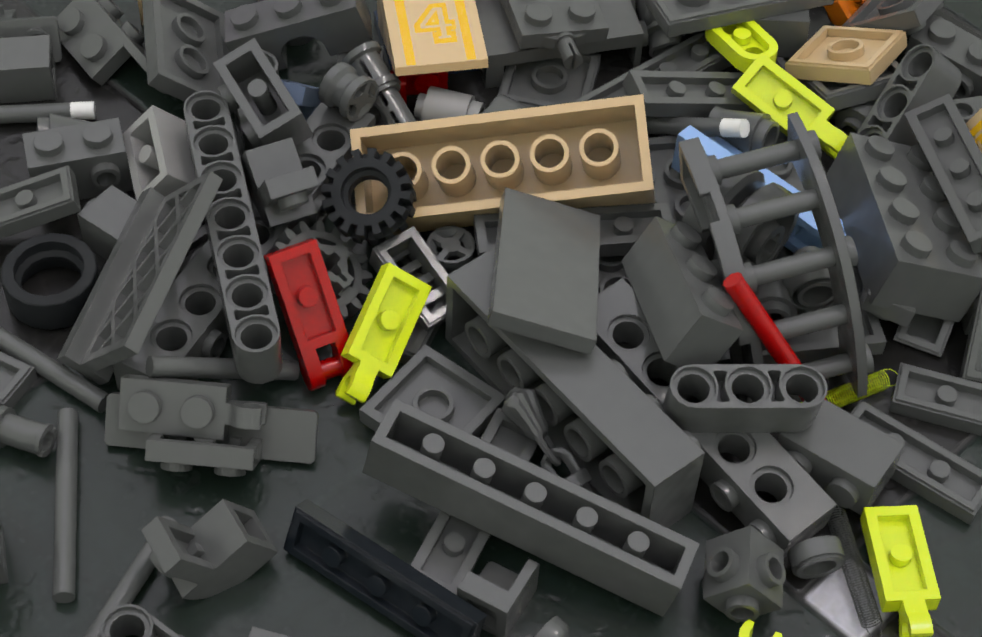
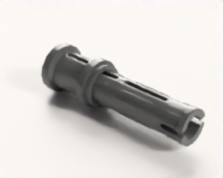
(389, 101)

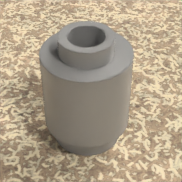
(445, 103)

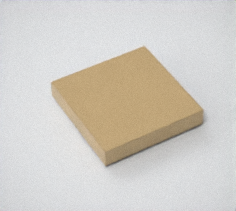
(847, 54)

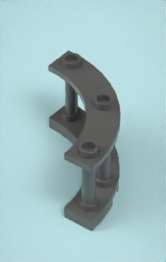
(701, 180)

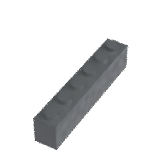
(530, 507)

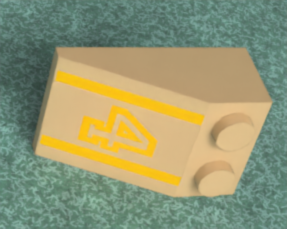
(432, 35)

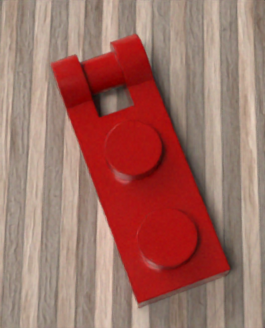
(309, 310)

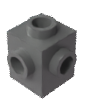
(744, 574)

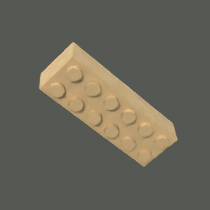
(559, 152)

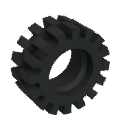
(356, 170)

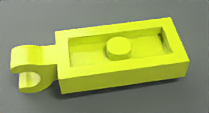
(777, 93)
(381, 331)
(901, 566)

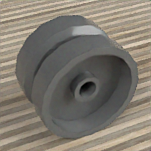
(757, 242)

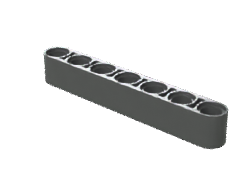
(234, 241)

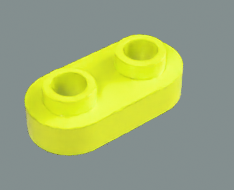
(742, 43)

